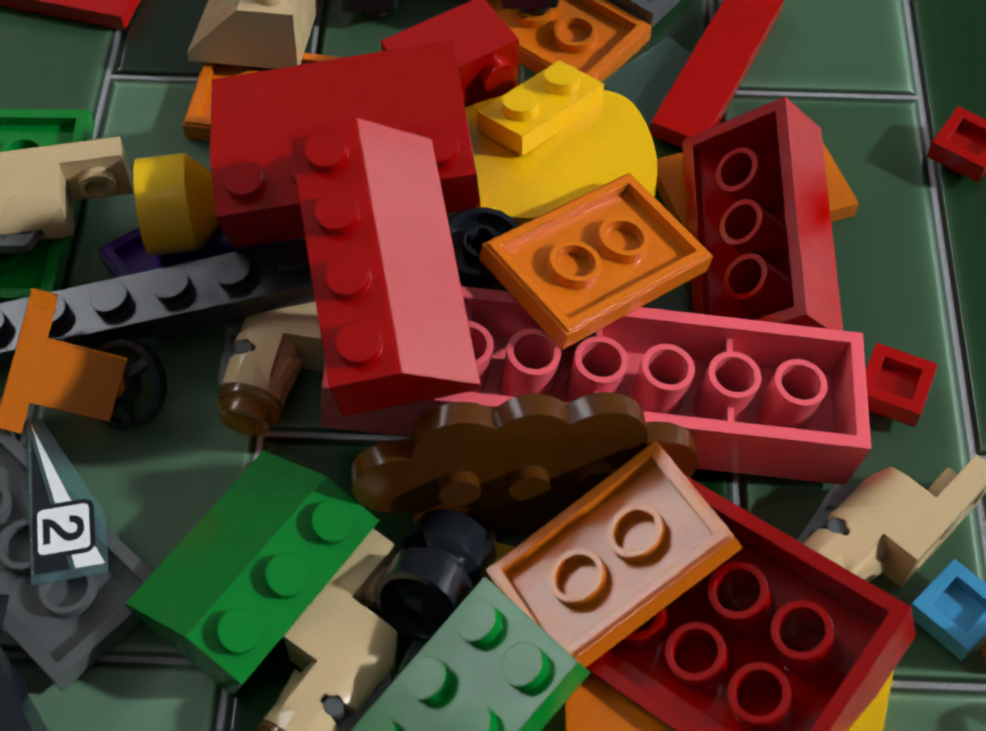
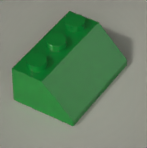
(251, 567)

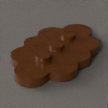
(512, 462)

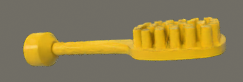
(613, 139)

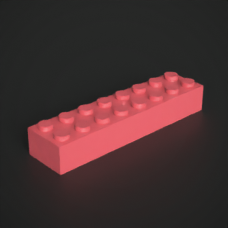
(746, 389)

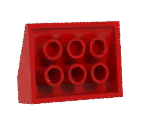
(252, 113)
(763, 640)

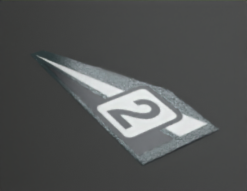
(64, 516)

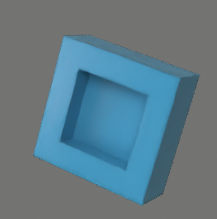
(953, 609)

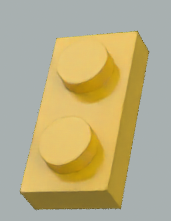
(540, 107)

